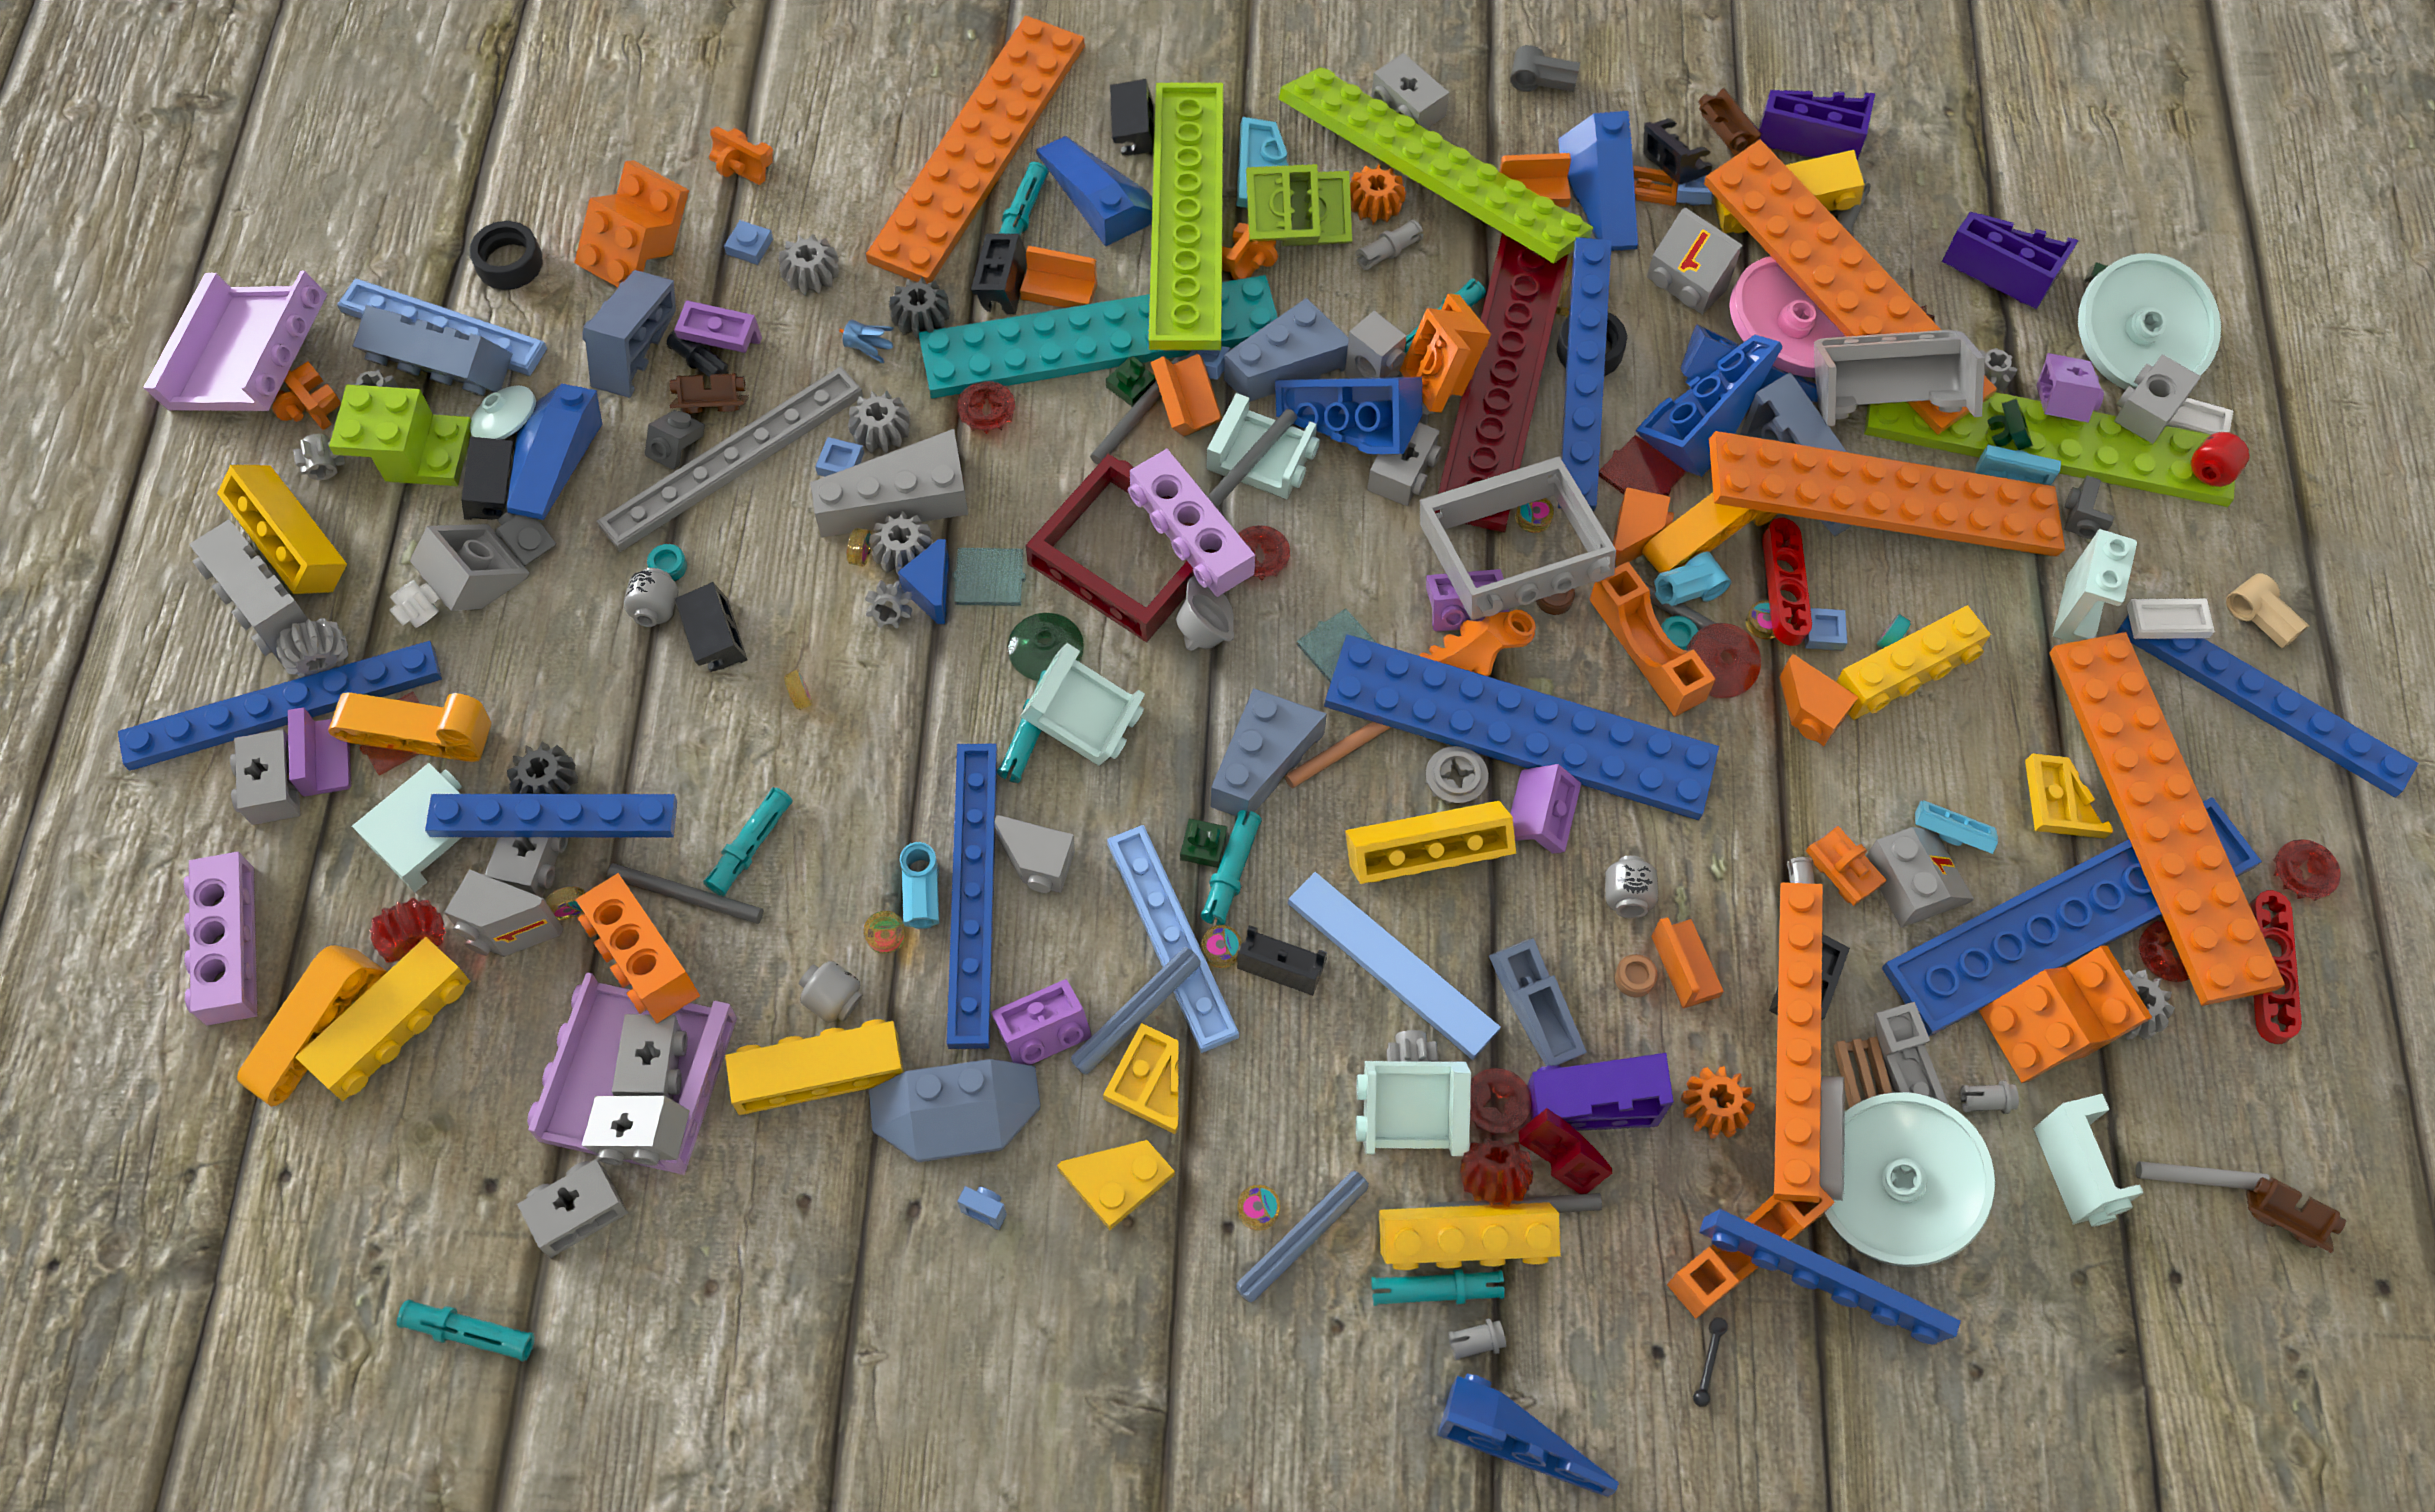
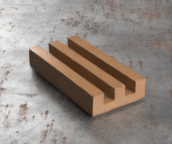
(1877, 1064)

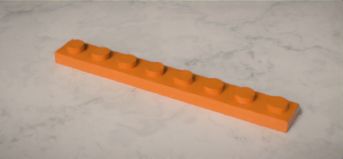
(1799, 1044)

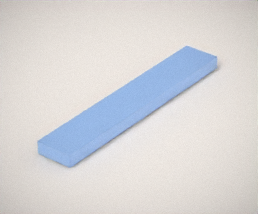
(525, 349)
(1171, 933)
(1394, 965)

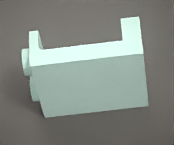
(1280, 467)
(2095, 578)
(1082, 708)
(398, 825)
(1414, 1105)
(2079, 1163)

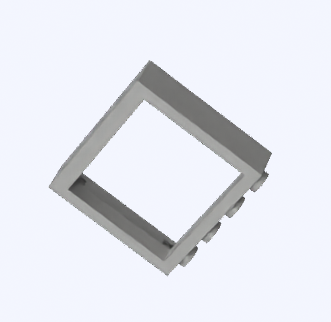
(1505, 493)

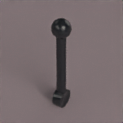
(1717, 1328)

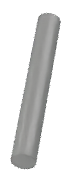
(2198, 1175)

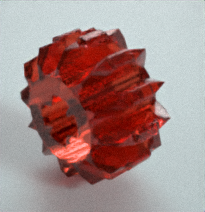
(404, 927)
(1496, 1171)

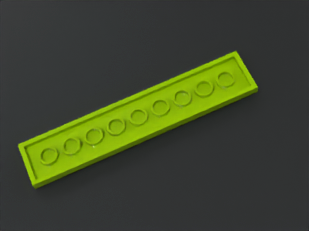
(1436, 163)
(1187, 218)
(2084, 448)

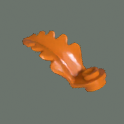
(1483, 640)

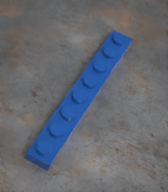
(1586, 364)
(269, 706)
(2283, 709)
(972, 898)

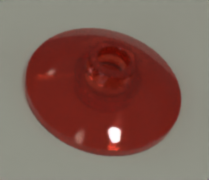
(1730, 678)

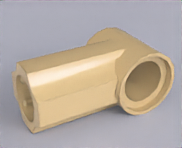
(2260, 602)

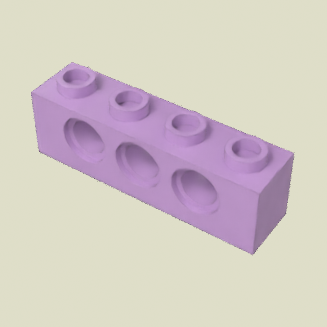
(1166, 477)
(236, 992)

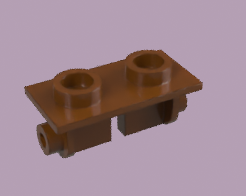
(1729, 121)
(694, 396)
(2277, 1206)

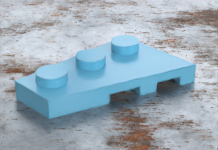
(1258, 147)

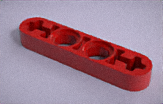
(1794, 582)
(2267, 1003)

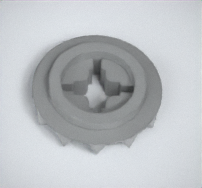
(1466, 763)

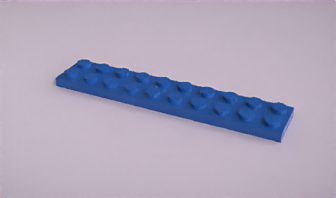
(1522, 726)
(2039, 931)

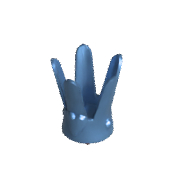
(865, 337)

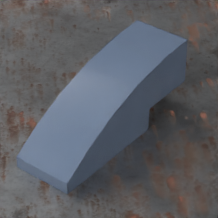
(1538, 1002)

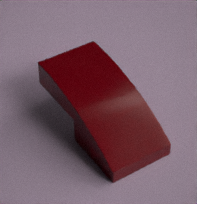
(1571, 1156)

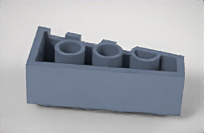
(432, 349)
(1788, 415)

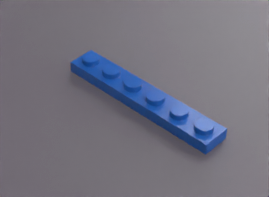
(552, 815)
(1816, 1271)

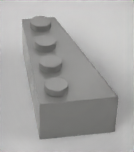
(913, 479)
(248, 583)

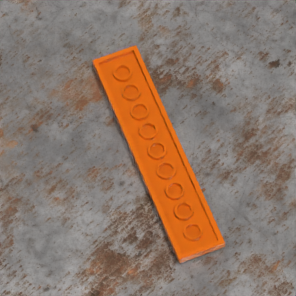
(975, 151)
(1822, 256)
(1885, 494)
(2166, 820)

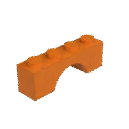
(1674, 673)
(1719, 1271)

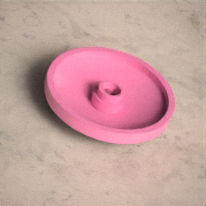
(1776, 308)

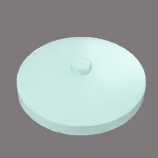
(2146, 310)
(1912, 1180)

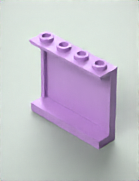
(234, 345)
(588, 1062)

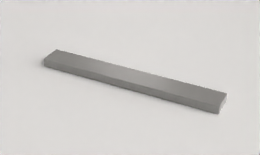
(729, 459)

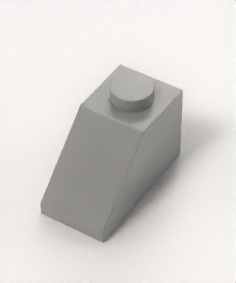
(1036, 852)

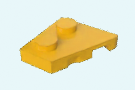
(2060, 799)
(1148, 1079)
(1117, 1179)

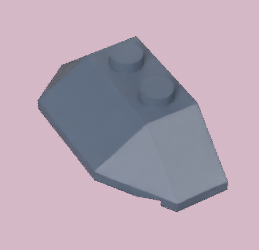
(955, 1108)

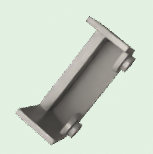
(1898, 368)

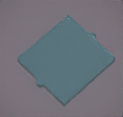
(989, 576)
(1326, 641)

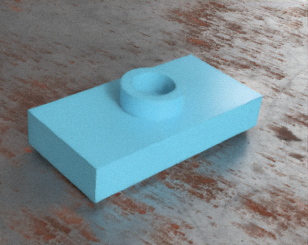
(2017, 465)
(1955, 827)

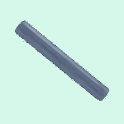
(1135, 1010)
(1302, 1236)

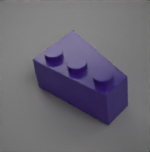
(1815, 124)
(2008, 258)
(1606, 1093)

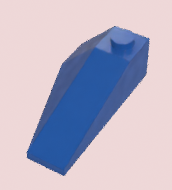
(1604, 176)
(1103, 195)
(1709, 347)
(1713, 404)
(1362, 412)
(551, 448)
(1500, 1427)

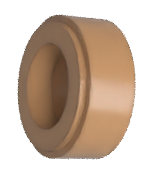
(1635, 975)

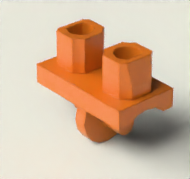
(737, 155)
(1246, 255)
(317, 404)
(1846, 866)

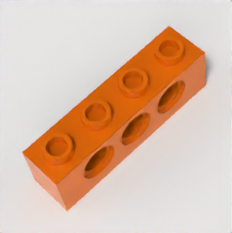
(637, 948)

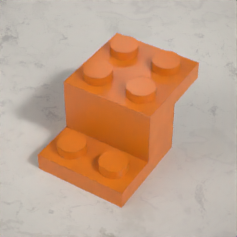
(631, 225)
(1445, 351)
(2064, 1014)

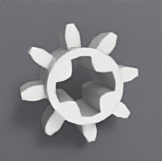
(414, 603)

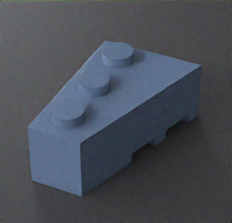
(625, 329)
(1289, 348)
(1262, 751)

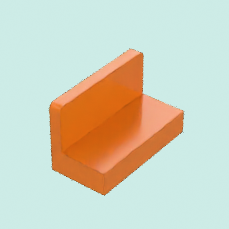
(1541, 174)
(1058, 278)
(1187, 394)
(1686, 962)

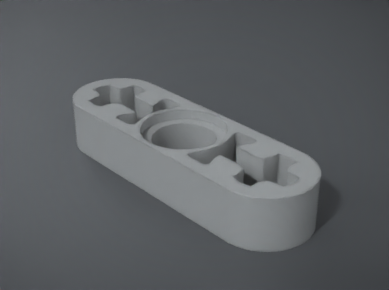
(1832, 1136)

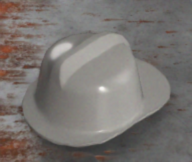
(1204, 617)

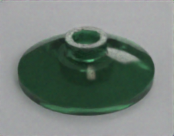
(1033, 657)

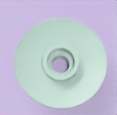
(503, 413)

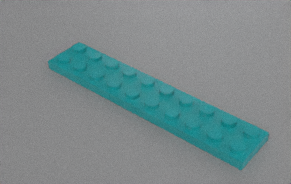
(1073, 339)

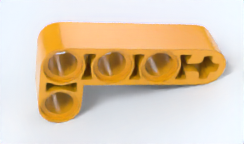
(1698, 532)
(447, 732)
(321, 995)

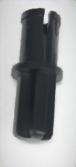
(697, 355)

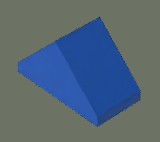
(928, 580)

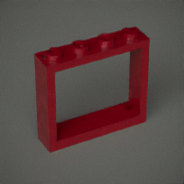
(1088, 586)

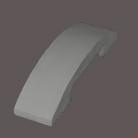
(1904, 1052)

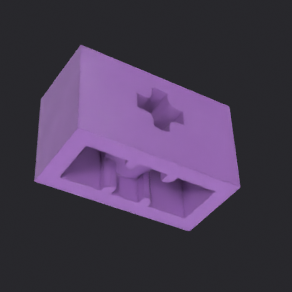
(2069, 388)

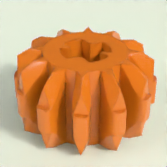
(1376, 193)
(1705, 1108)

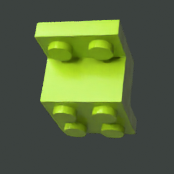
(1298, 205)
(401, 435)

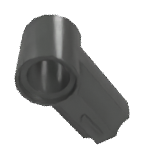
(1534, 69)

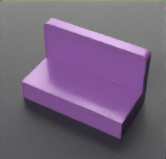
(717, 327)
(315, 757)
(1545, 806)

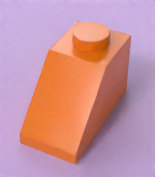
(1639, 520)
(1814, 700)

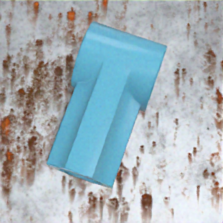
(1698, 578)
(920, 887)

